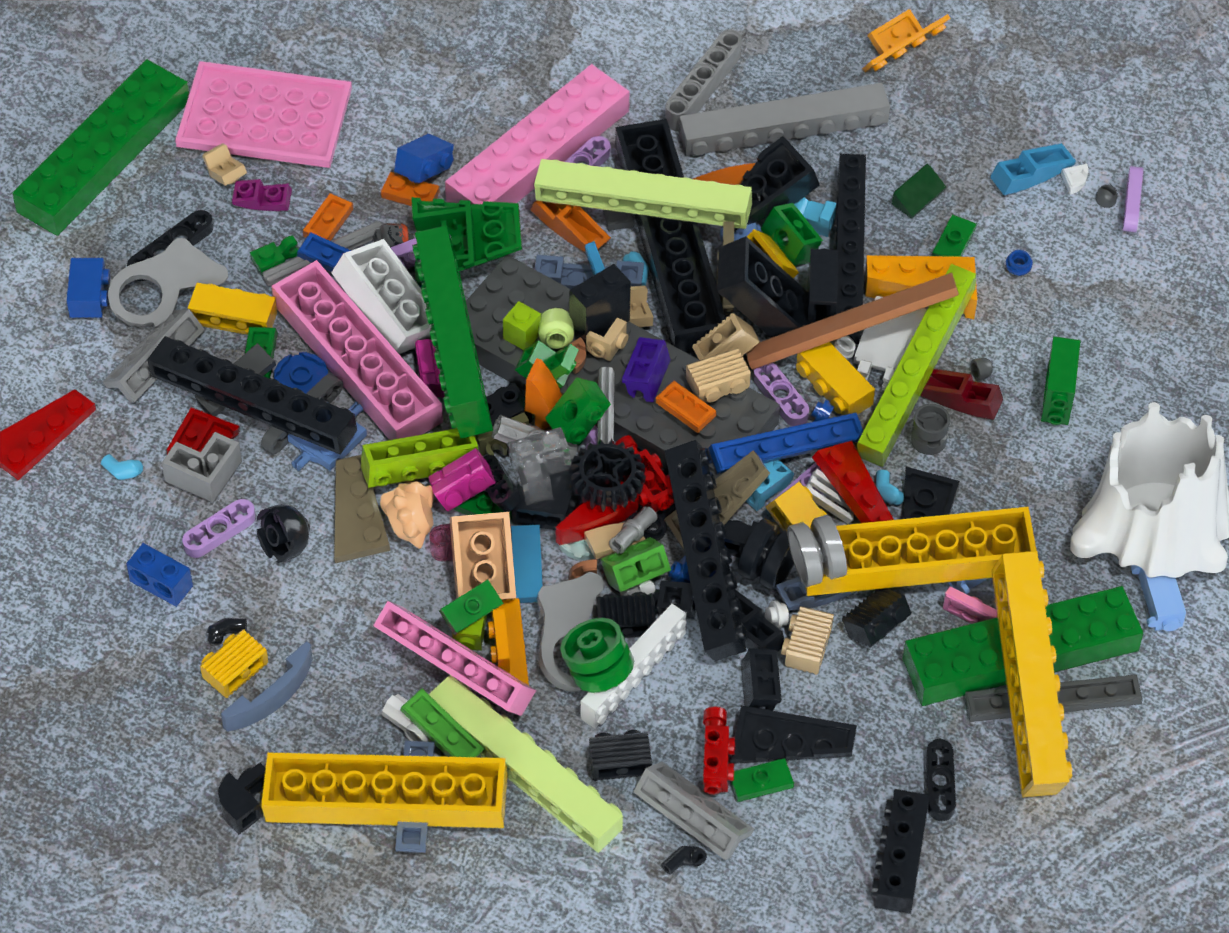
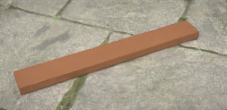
(852, 321)

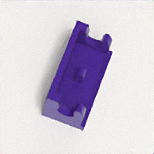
(646, 368)

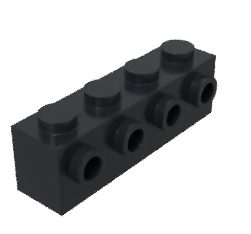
(902, 851)

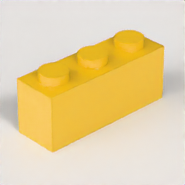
(232, 308)
(835, 379)

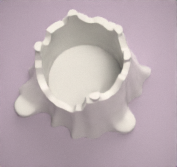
(1160, 499)

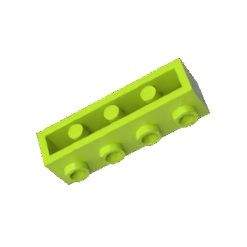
(412, 456)

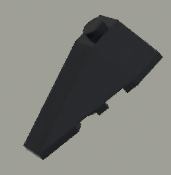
(778, 179)

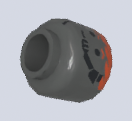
(393, 234)

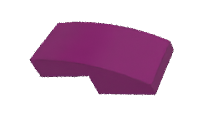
(256, 196)

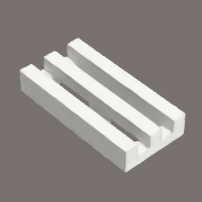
(820, 482)

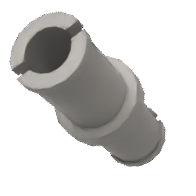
(633, 530)

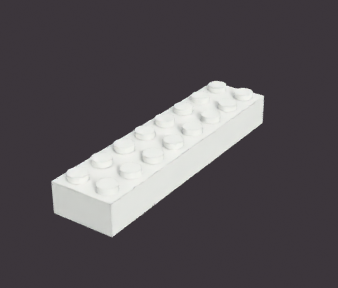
(646, 653)

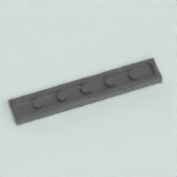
(1073, 695)

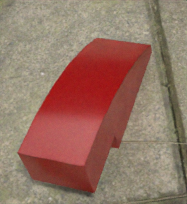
(586, 519)

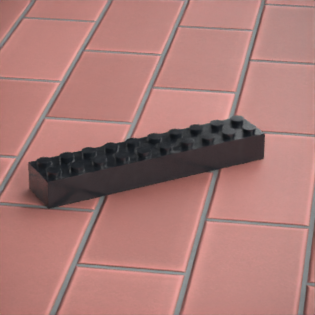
(671, 245)

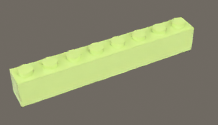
(643, 193)
(532, 768)

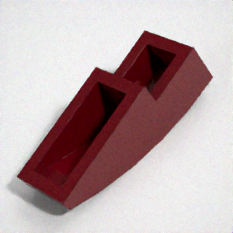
(963, 394)

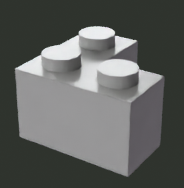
(204, 471)

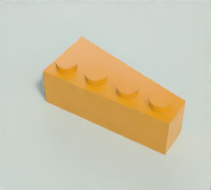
(896, 273)

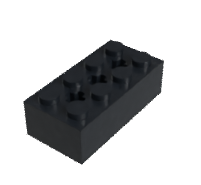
(761, 288)

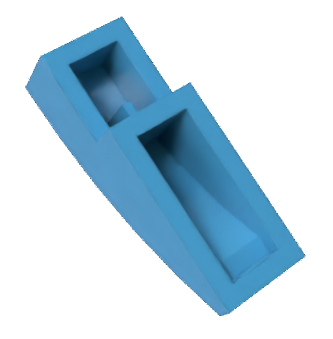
(1031, 168)

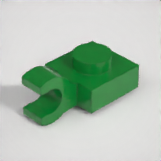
(272, 255)

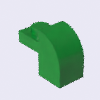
(559, 363)

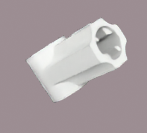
(392, 712)

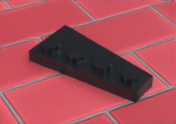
(928, 494)
(776, 735)

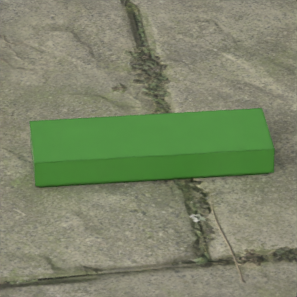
(440, 726)

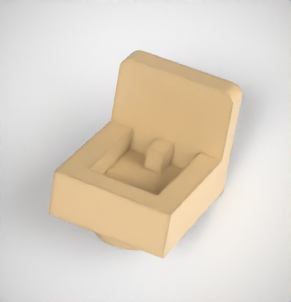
(222, 166)
(639, 310)
(607, 346)

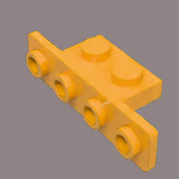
(899, 33)
(509, 639)

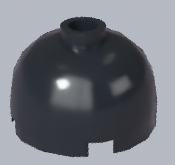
(282, 532)

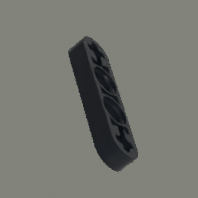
(184, 227)

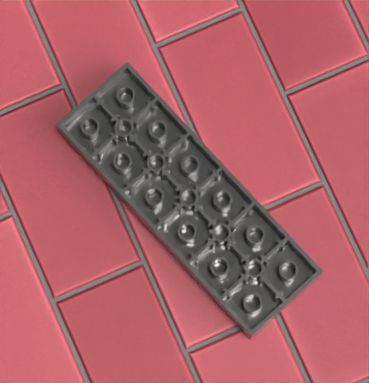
(646, 422)

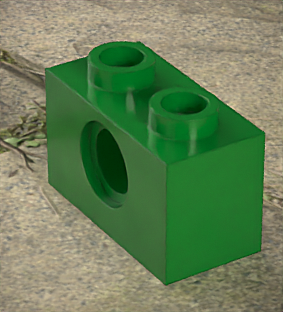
(791, 233)
(578, 410)

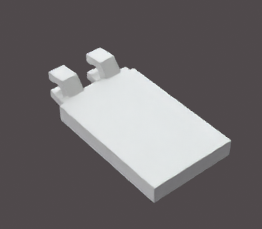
(885, 344)

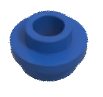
(1019, 257)
(822, 410)

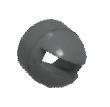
(1106, 196)
(981, 368)

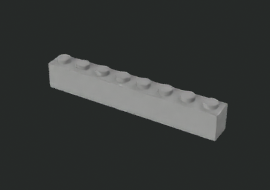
(784, 117)

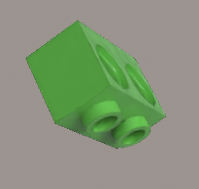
(636, 564)

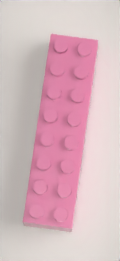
(549, 132)
(357, 353)

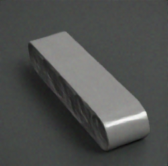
(704, 77)

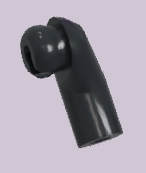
(225, 625)
(684, 857)

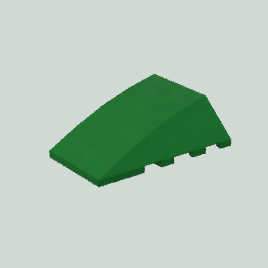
(476, 230)

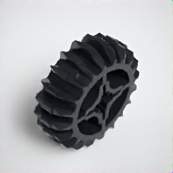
(611, 465)

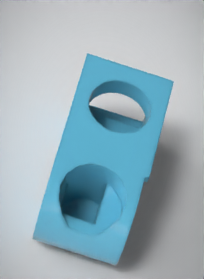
(818, 215)
(778, 480)

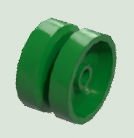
(597, 655)

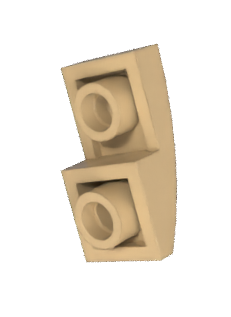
(599, 539)

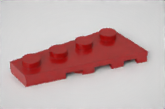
(40, 432)
(852, 481)

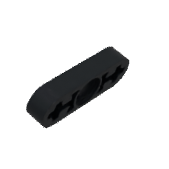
(505, 486)
(946, 769)

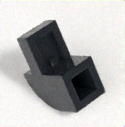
(237, 798)

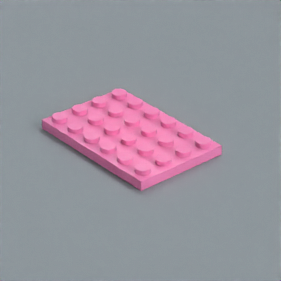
(264, 114)

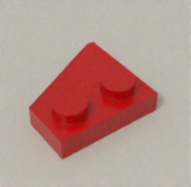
(198, 429)

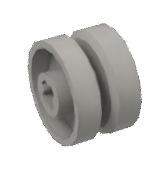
(817, 550)

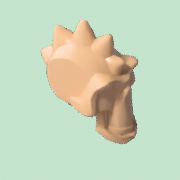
(410, 511)

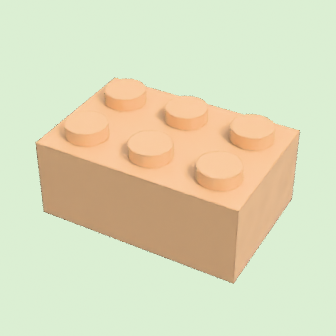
(483, 553)

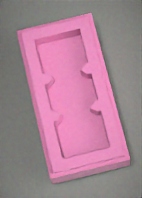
(967, 607)

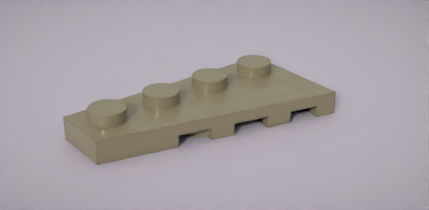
(732, 489)
(357, 514)

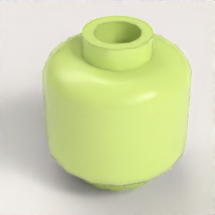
(556, 328)

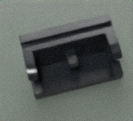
(761, 678)

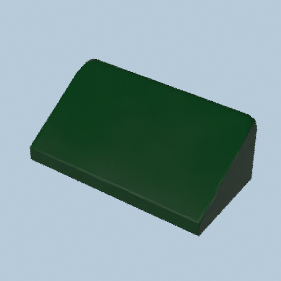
(918, 191)

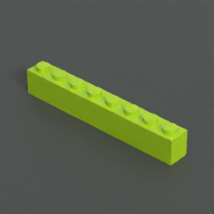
(914, 370)

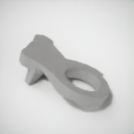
(171, 271)
(562, 609)

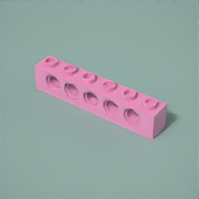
(454, 658)

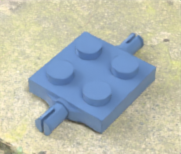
(323, 456)

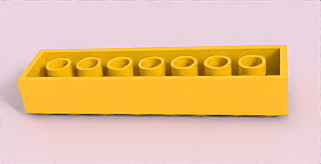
(928, 549)
(1031, 675)
(385, 789)

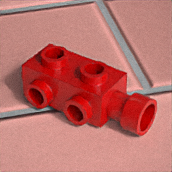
(657, 488)
(717, 751)

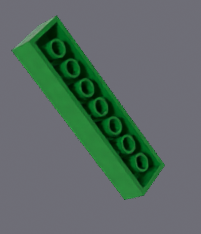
(101, 147)
(451, 333)
(972, 655)

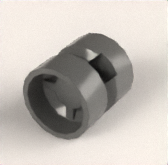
(930, 429)

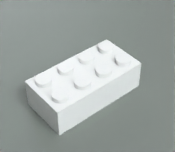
(384, 293)

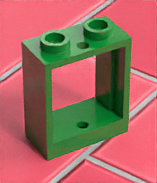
(1060, 381)

